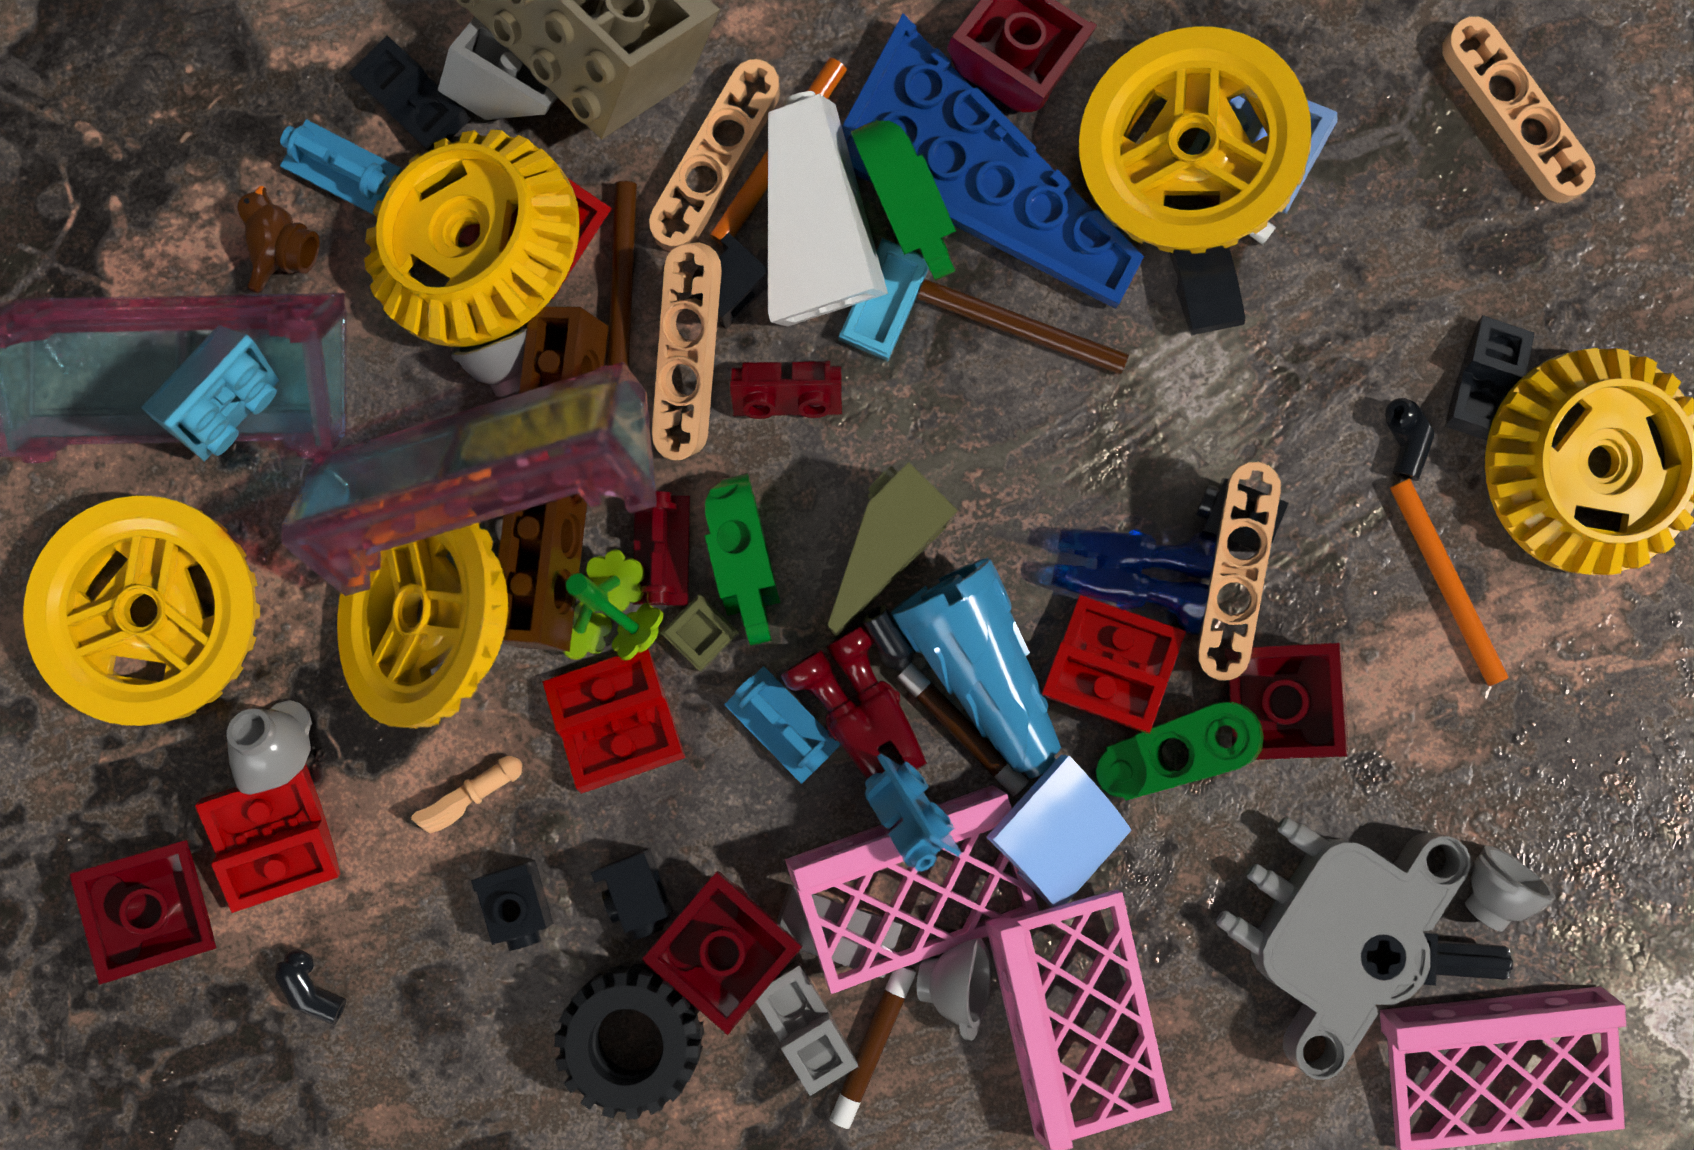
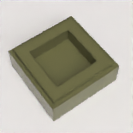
(700, 632)

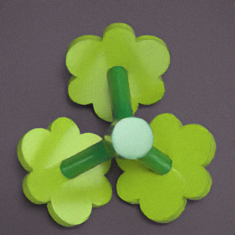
(611, 592)

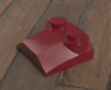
(1018, 48)
(1296, 698)
(143, 911)
(722, 952)

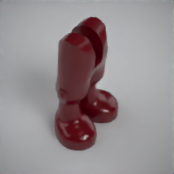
(860, 726)

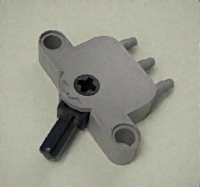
(1336, 912)

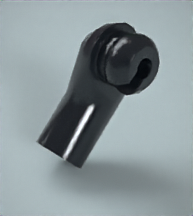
(1412, 434)
(891, 643)
(300, 991)

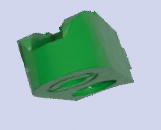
(907, 192)
(740, 555)
(1137, 764)

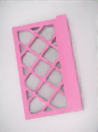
(874, 850)
(1512, 1022)
(1032, 1029)

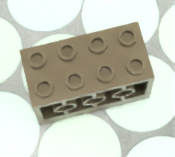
(603, 54)

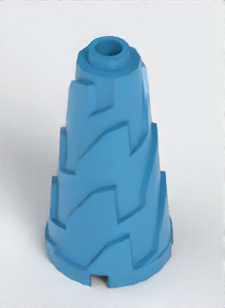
(981, 658)

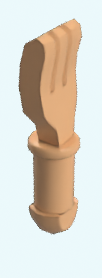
(454, 804)

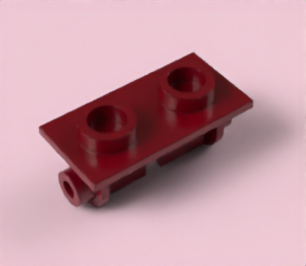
(762, 393)
(663, 549)

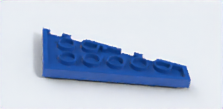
(990, 170)

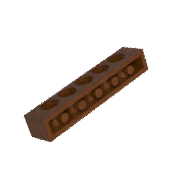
(545, 541)

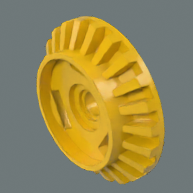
(1197, 75)
(491, 282)
(1541, 485)
(461, 622)
(79, 638)

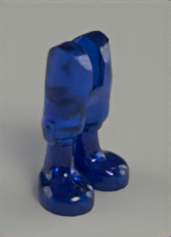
(1120, 574)

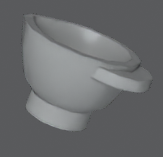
(495, 361)
(268, 746)
(1505, 890)
(958, 984)

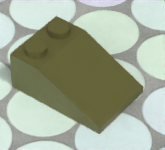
(895, 529)

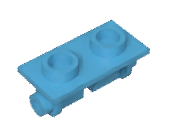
(337, 165)
(782, 724)
(924, 827)

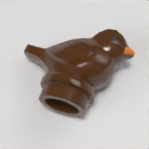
(274, 239)

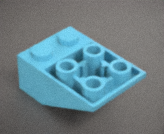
(214, 392)

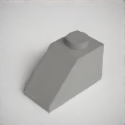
(491, 78)

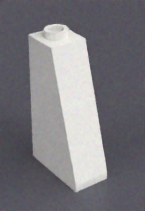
(816, 216)

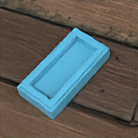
(878, 322)

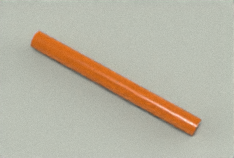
(758, 180)
(1449, 582)

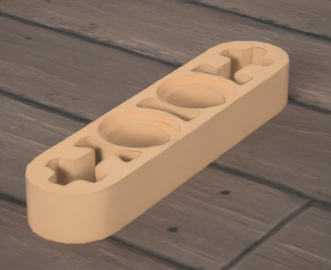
(1527, 104)
(709, 153)
(677, 350)
(1248, 572)

